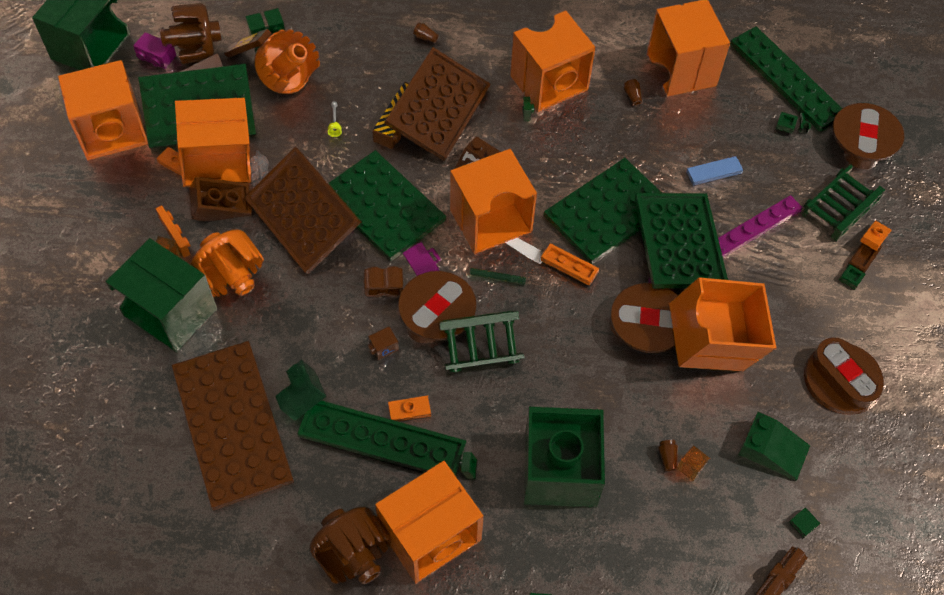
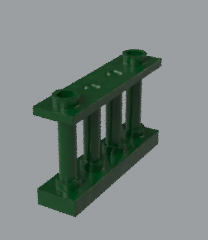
(850, 217)
(488, 321)

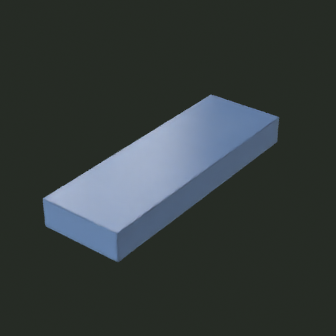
(714, 170)

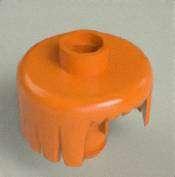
(286, 61)
(226, 260)

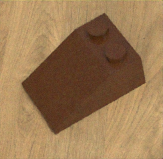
(218, 199)

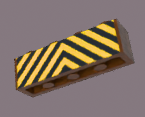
(382, 133)

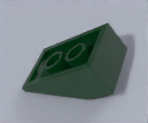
(774, 446)

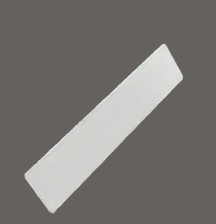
(526, 249)

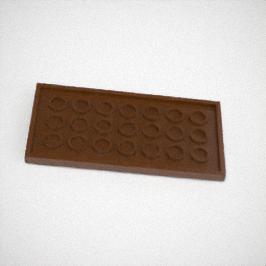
(231, 425)

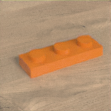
(173, 230)
(569, 264)

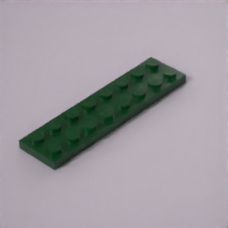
(787, 78)
(380, 437)

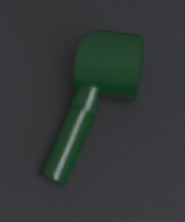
(805, 124)

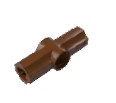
(783, 573)

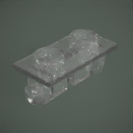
(260, 165)

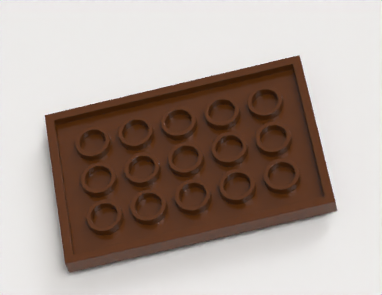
(437, 104)
(302, 210)

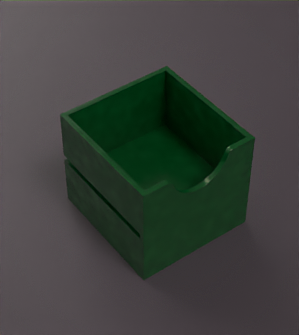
(80, 31)
(163, 294)
(564, 457)

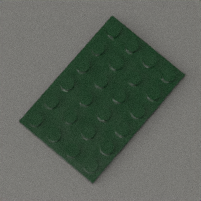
(162, 91)
(389, 206)
(601, 211)
(679, 238)

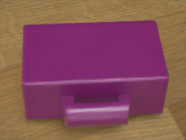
(421, 260)

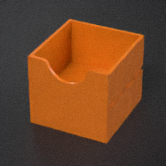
(689, 45)
(552, 62)
(103, 110)
(213, 140)
(492, 200)
(722, 325)
(430, 521)

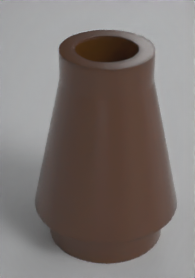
(423, 32)
(633, 91)
(669, 454)

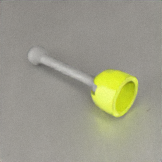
(335, 125)

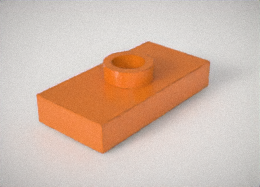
(170, 159)
(875, 235)
(409, 409)

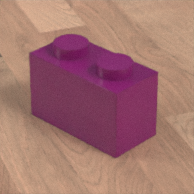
(151, 50)

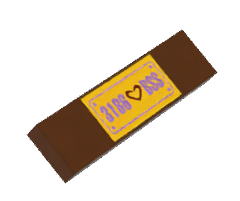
(247, 43)

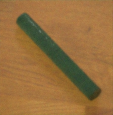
(498, 276)

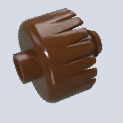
(192, 34)
(350, 544)

